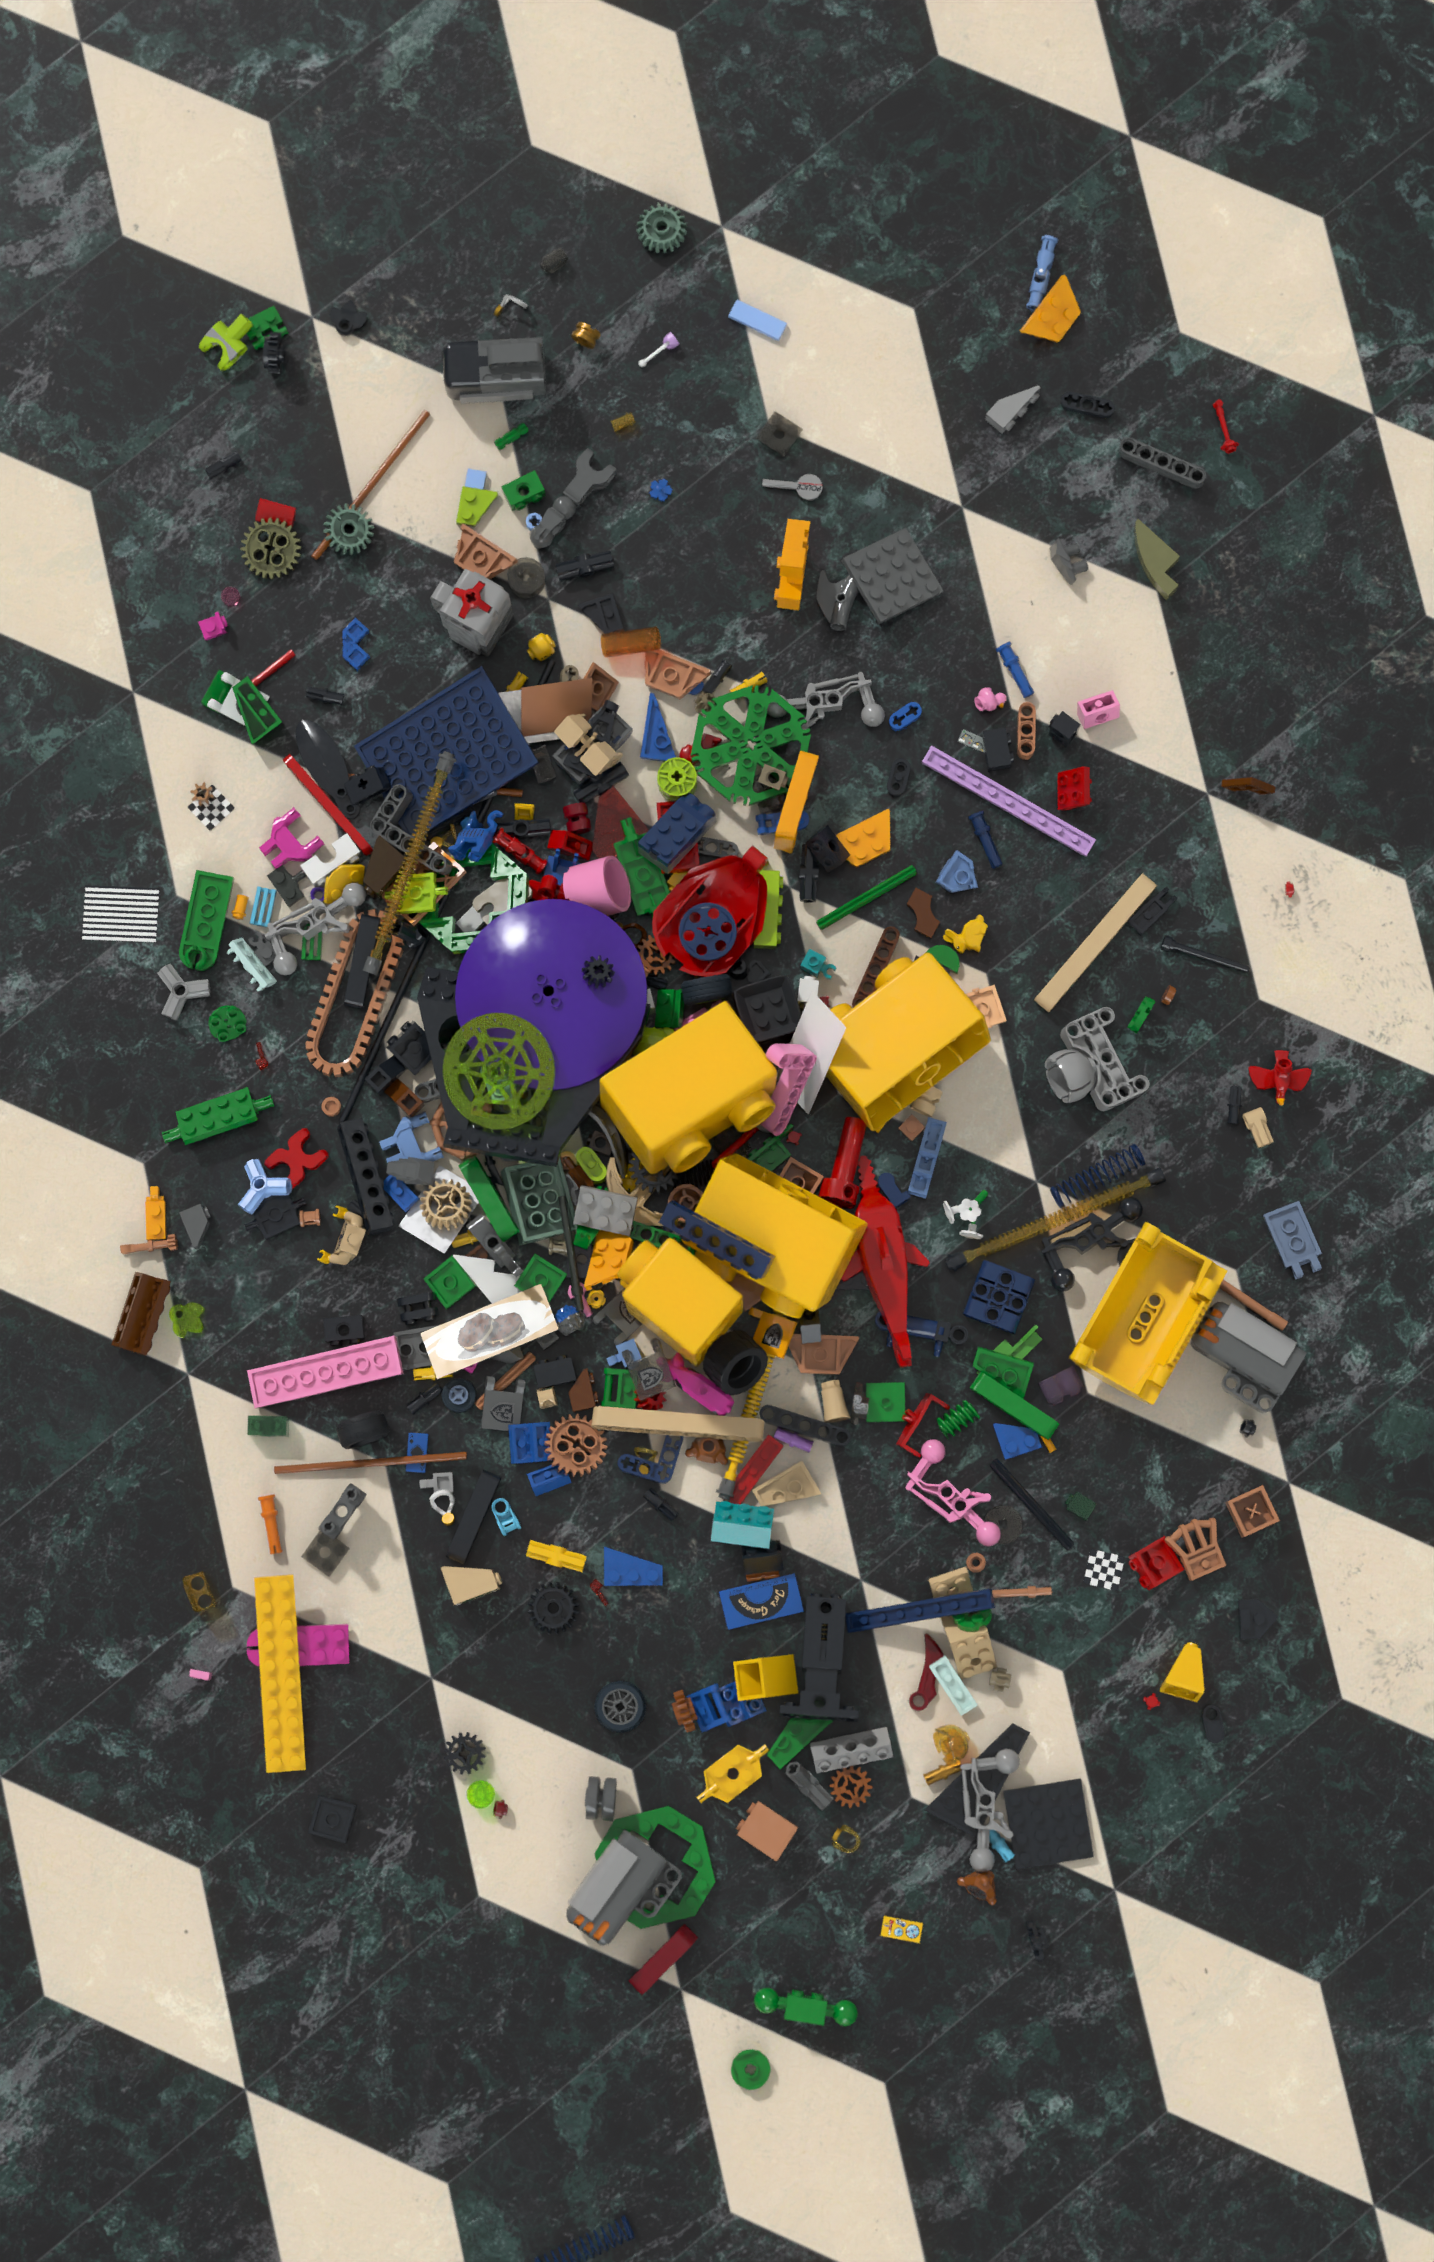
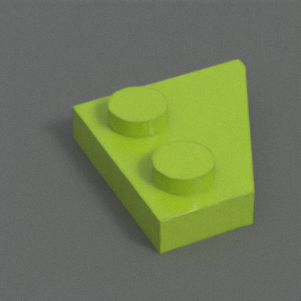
(473, 505)

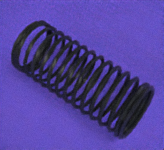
(694, 1174)

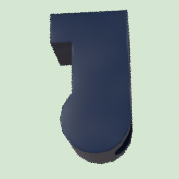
(888, 1187)

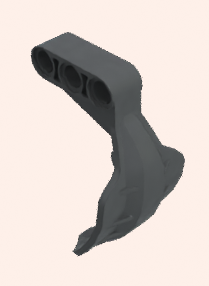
(611, 1132)

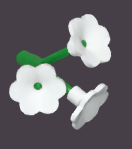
(969, 1211)

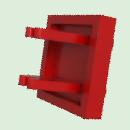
(1074, 788)

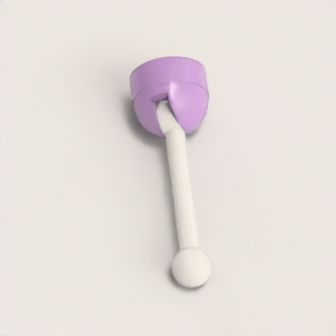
(669, 342)

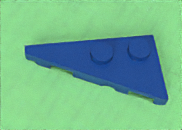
(656, 741)

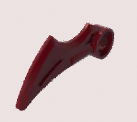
(927, 1682)

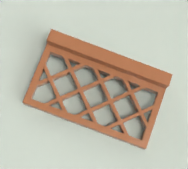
(421, 868)

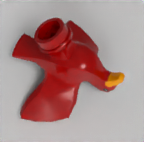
(1280, 1077)

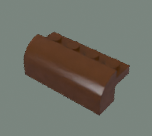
(141, 1313)

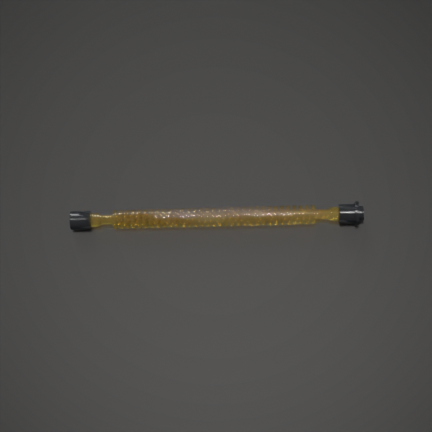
(961, 1258)

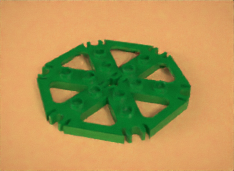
(735, 751)

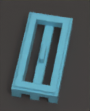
(266, 891)

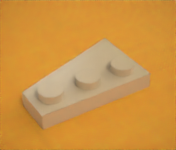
(787, 1486)

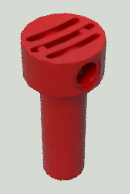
(840, 1187)

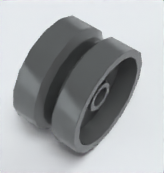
(600, 1798)

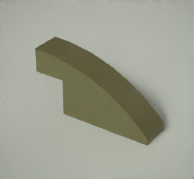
(1155, 559)

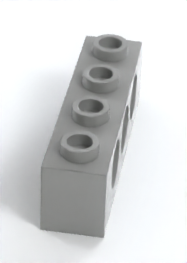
(851, 1750)

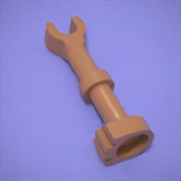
(170, 1243)

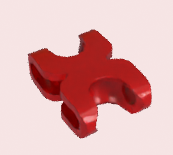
(296, 1157)

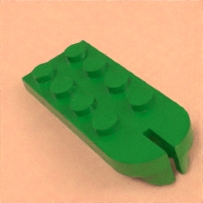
(205, 919)

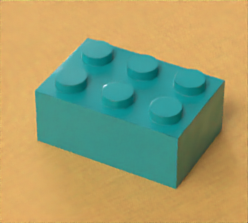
(742, 1524)

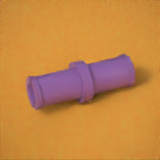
(793, 1439)

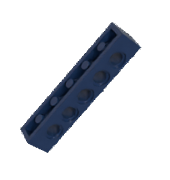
(670, 1223)

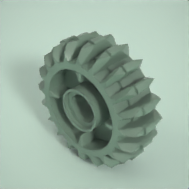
(658, 217)
(352, 518)

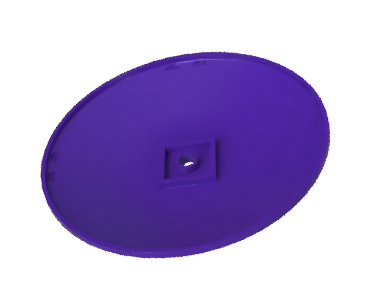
(545, 947)

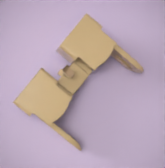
(598, 756)

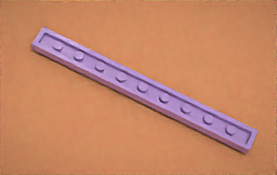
(1008, 801)

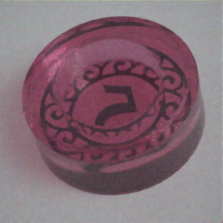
(230, 596)

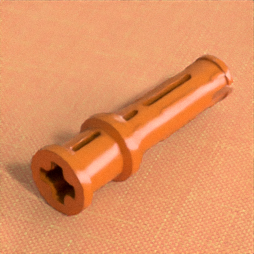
(269, 1514)

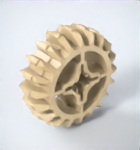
(433, 1195)

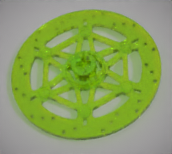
(507, 1069)

